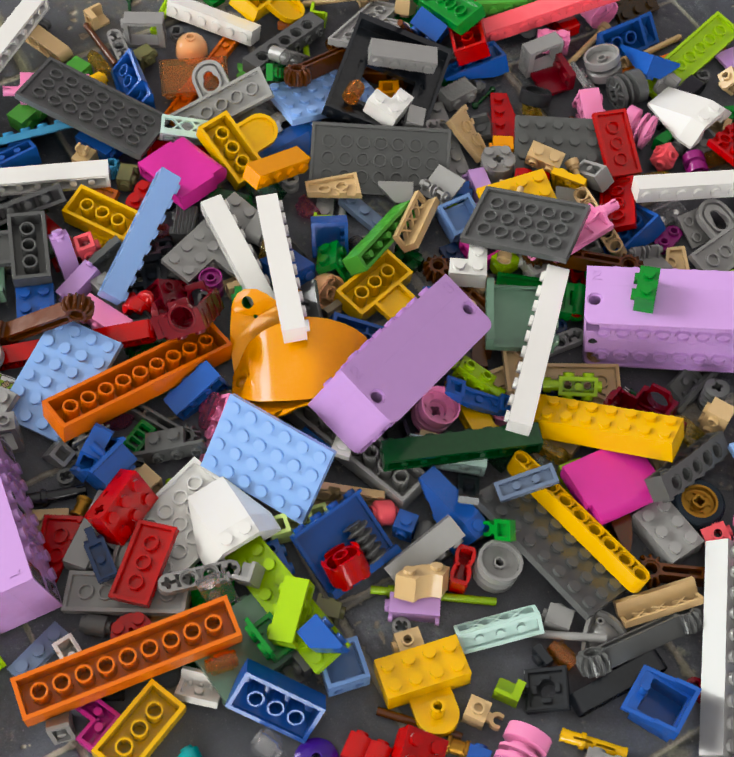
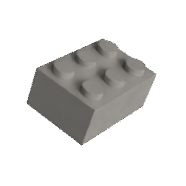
(666, 532)

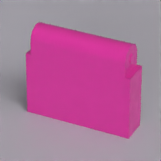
(197, 170)
(608, 483)

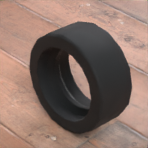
(535, 96)

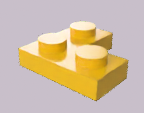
(563, 178)

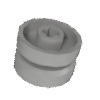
(602, 62)
(497, 566)

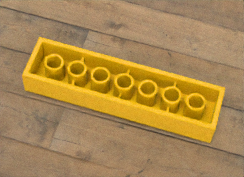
(610, 427)

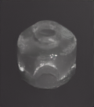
(267, 743)

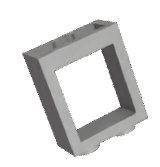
(144, 19)
(530, 49)
(9, 423)

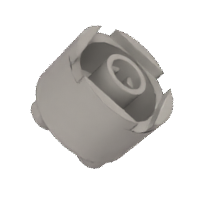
(498, 162)

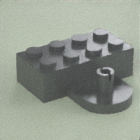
(26, 249)

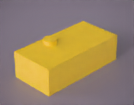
(98, 213)
(142, 724)

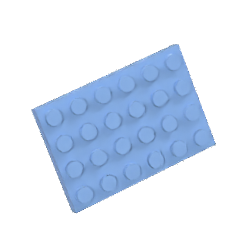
(307, 103)
(57, 363)
(268, 458)

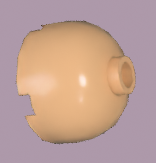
(191, 46)
(327, 285)

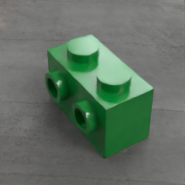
(646, 289)

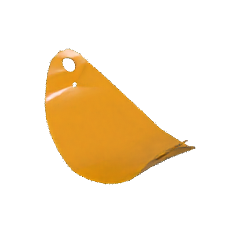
(245, 328)
(297, 367)

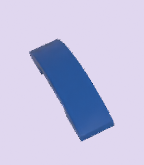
(476, 399)

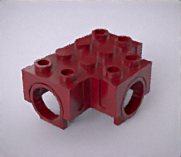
(183, 316)
(643, 400)

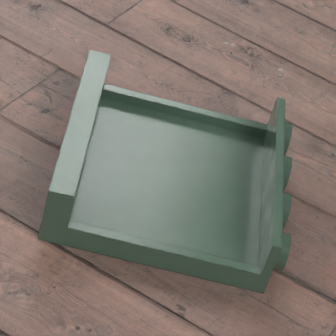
(509, 314)
(250, 608)

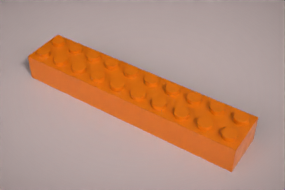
(133, 382)
(125, 660)

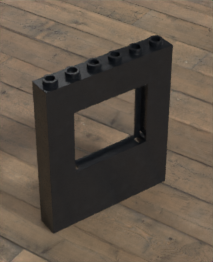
(356, 59)

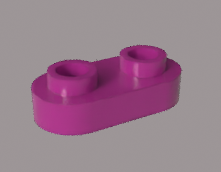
(670, 237)

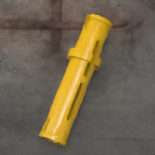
(584, 741)

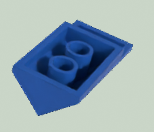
(636, 33)
(131, 80)

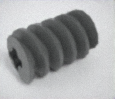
(713, 388)
(366, 541)

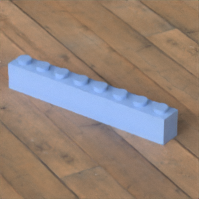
(138, 238)

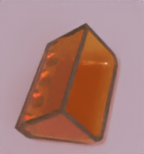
(177, 76)

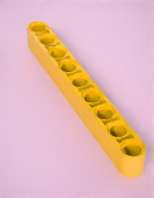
(585, 528)

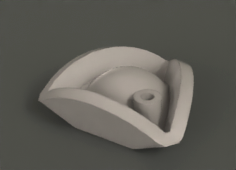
(602, 623)

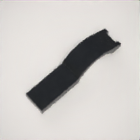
(468, 489)

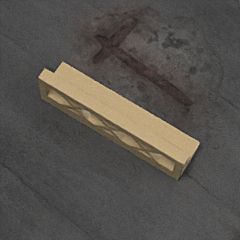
(417, 225)
(658, 602)

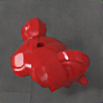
(138, 303)

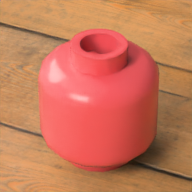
(384, 511)

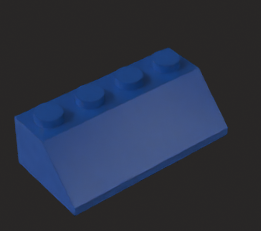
(276, 701)

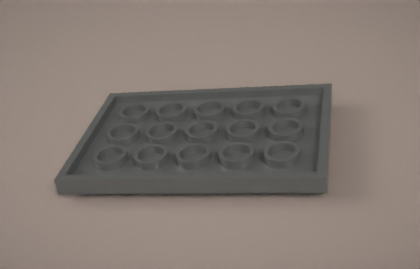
(569, 135)
(526, 224)

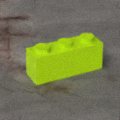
(290, 611)

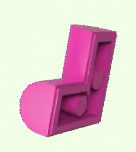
(101, 719)

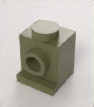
(145, 56)
(127, 177)
(331, 608)

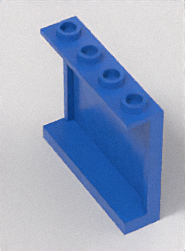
(327, 531)

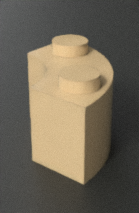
(421, 581)

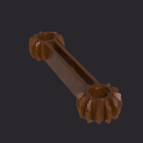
(302, 73)
(583, 258)
(437, 267)
(72, 308)
(670, 572)

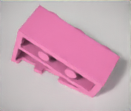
(588, 102)

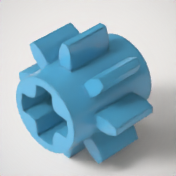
(114, 167)

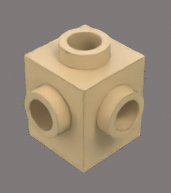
(726, 80)

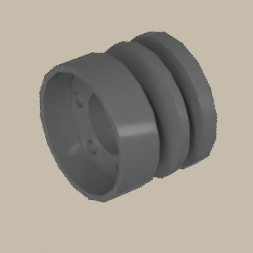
(627, 88)

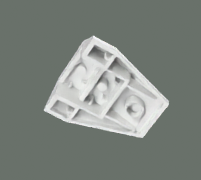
(686, 114)
(226, 520)

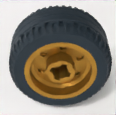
(700, 504)

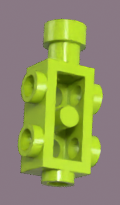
(476, 376)
(577, 387)

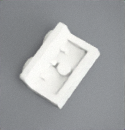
(196, 688)

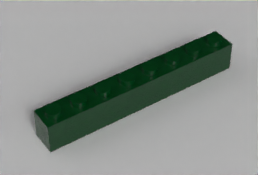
(456, 447)

